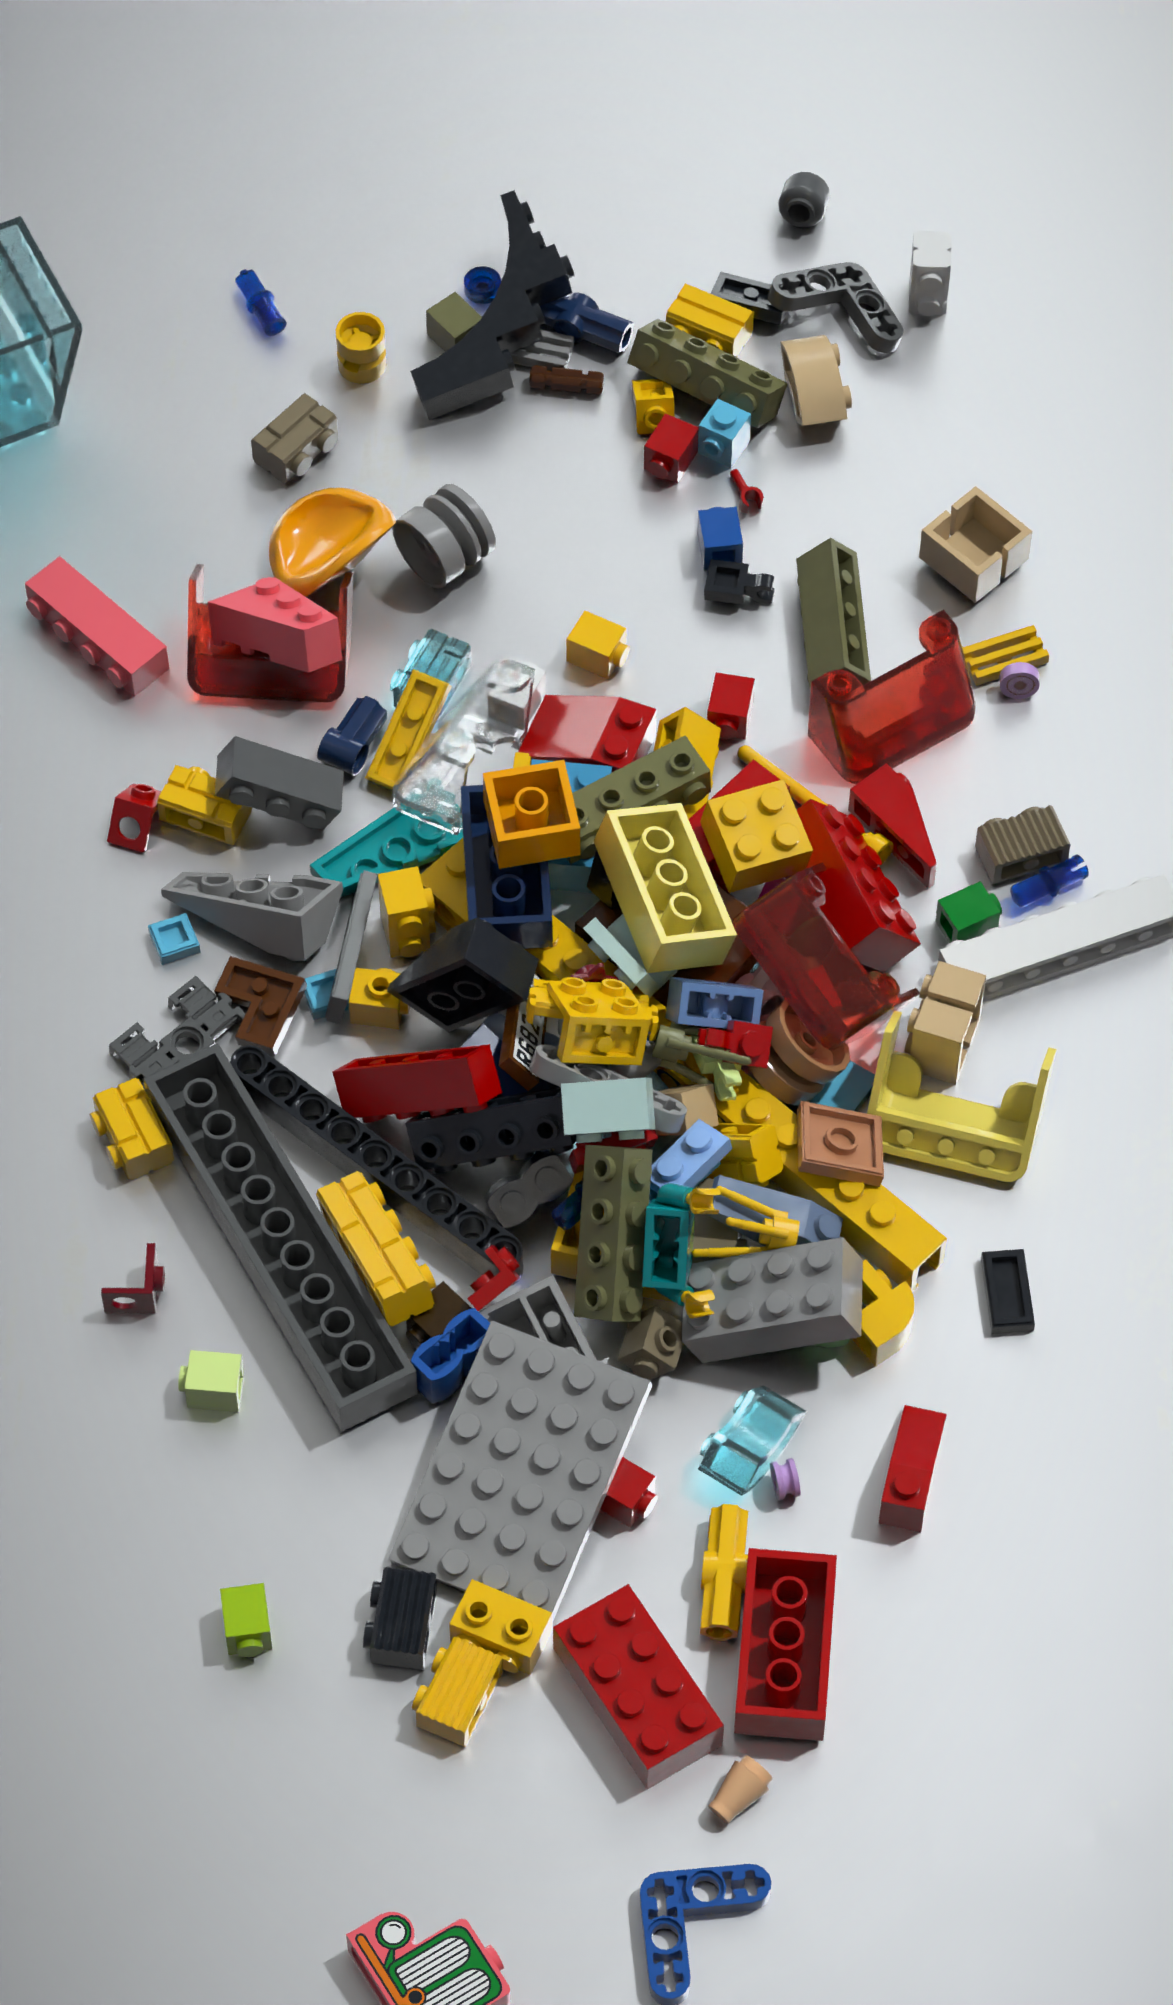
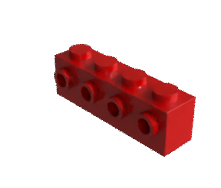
(418, 1083)

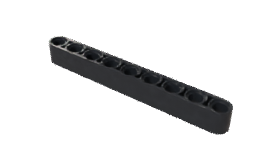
(367, 1148)

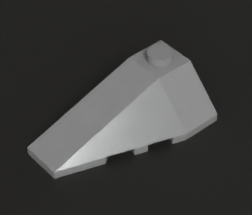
(274, 916)

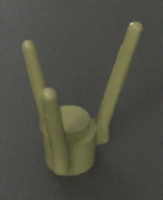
(674, 1045)

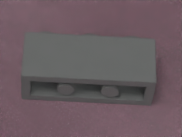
(279, 783)

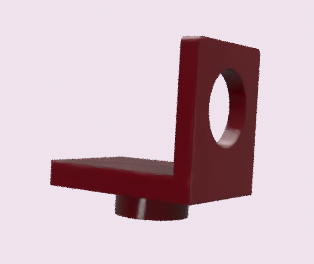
(144, 1297)

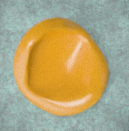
(326, 537)

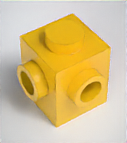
(371, 1002)

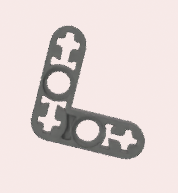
(844, 284)

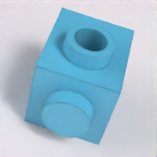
(724, 433)

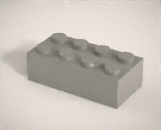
(776, 1300)

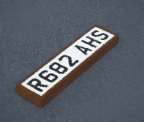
(520, 1043)

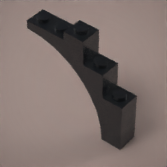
(482, 359)

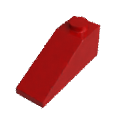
(889, 806)
(912, 1468)

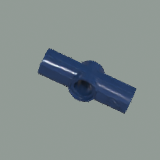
(584, 320)

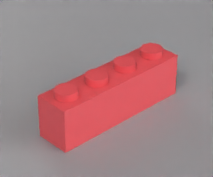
(96, 626)

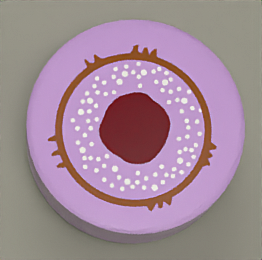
(1019, 680)

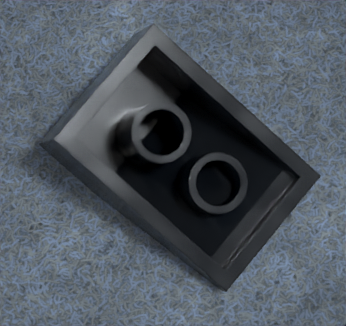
(466, 976)

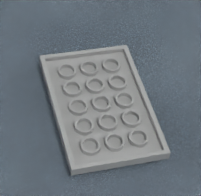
(521, 1468)

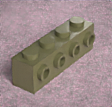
(706, 371)
(832, 611)
(659, 778)
(617, 1234)

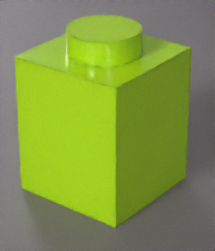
(246, 1620)

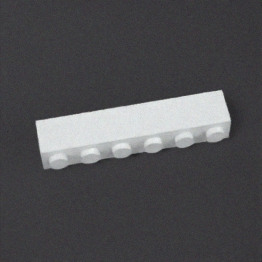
(1067, 937)

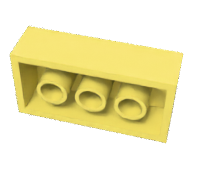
(664, 888)

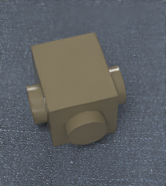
(652, 1344)

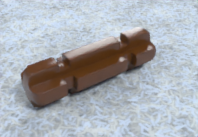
(566, 379)

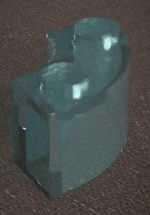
(751, 1440)

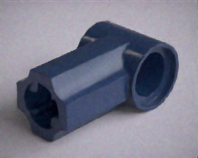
(349, 743)

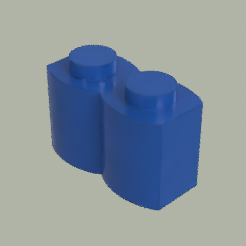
(448, 1357)

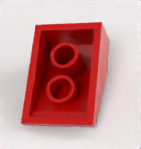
(590, 730)

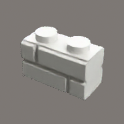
(929, 273)

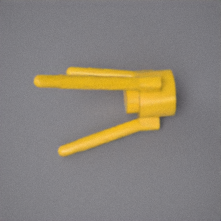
(774, 1232)

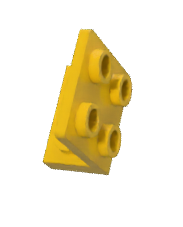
(600, 1022)

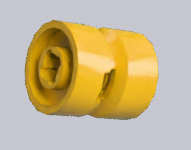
(361, 347)

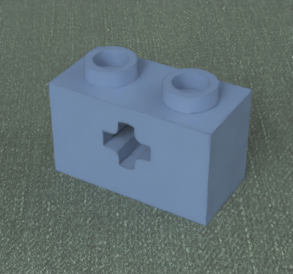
(712, 1002)

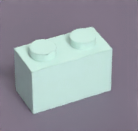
(608, 1107)

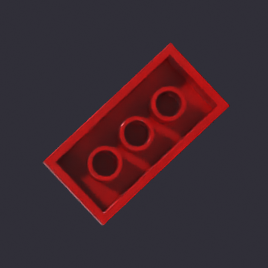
(857, 894)
(785, 1644)
(638, 1686)

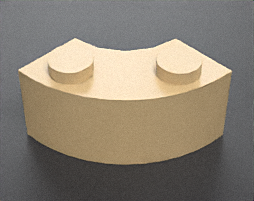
(815, 380)

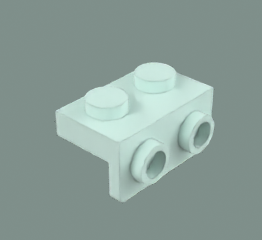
(619, 945)

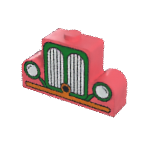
(440, 1970)

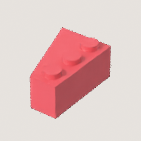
(276, 622)

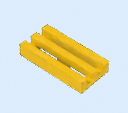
(1001, 650)

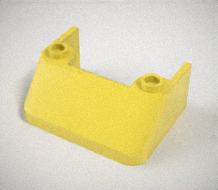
(952, 1129)

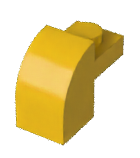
(886, 1316)

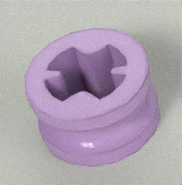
(785, 1479)

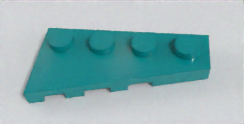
(382, 847)

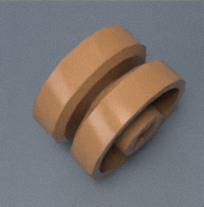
(796, 1061)

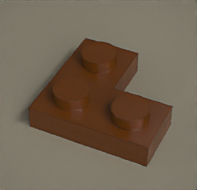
(270, 1000)

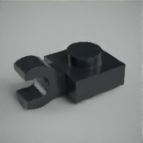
(732, 581)

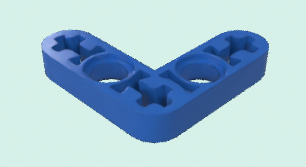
(685, 1904)

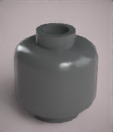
(804, 199)

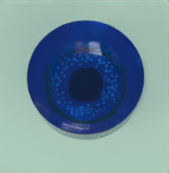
(481, 284)

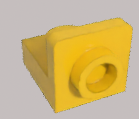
(651, 402)

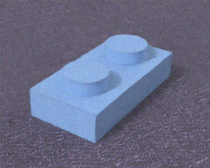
(690, 1157)

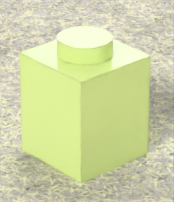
(212, 1380)

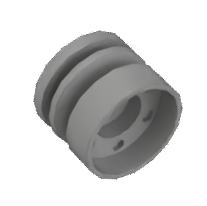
(444, 536)

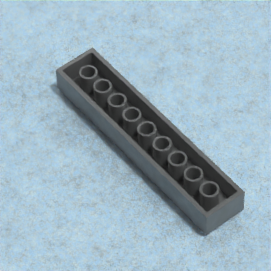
(281, 1238)

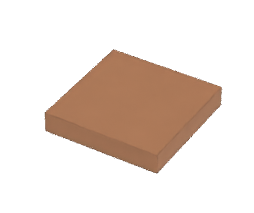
(840, 1143)

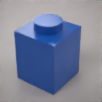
(719, 535)

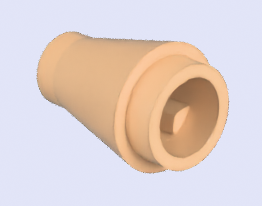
(740, 1789)

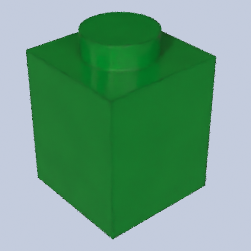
(968, 913)

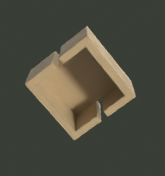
(981, 547)
(945, 1020)

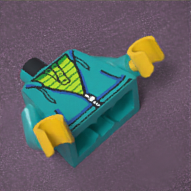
(671, 1242)

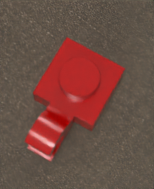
(740, 1038)

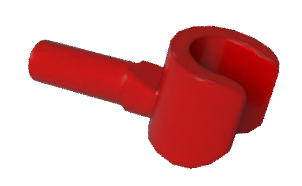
(746, 492)

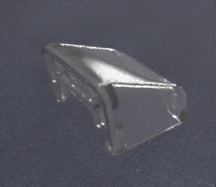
(484, 716)

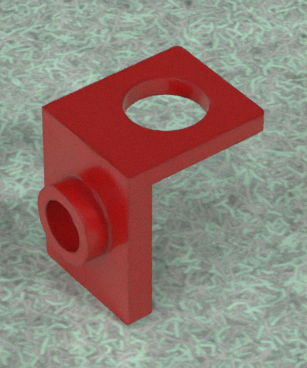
(139, 803)

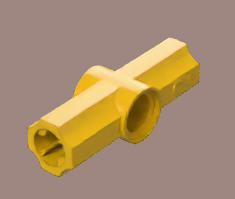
(724, 1572)

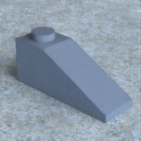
(815, 1221)

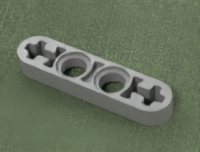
(546, 1065)

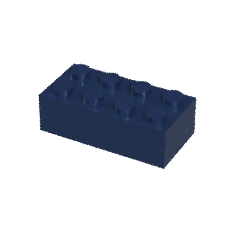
(511, 897)

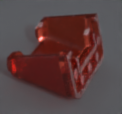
(896, 712)

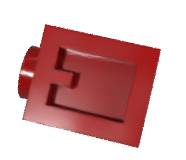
(489, 1285)

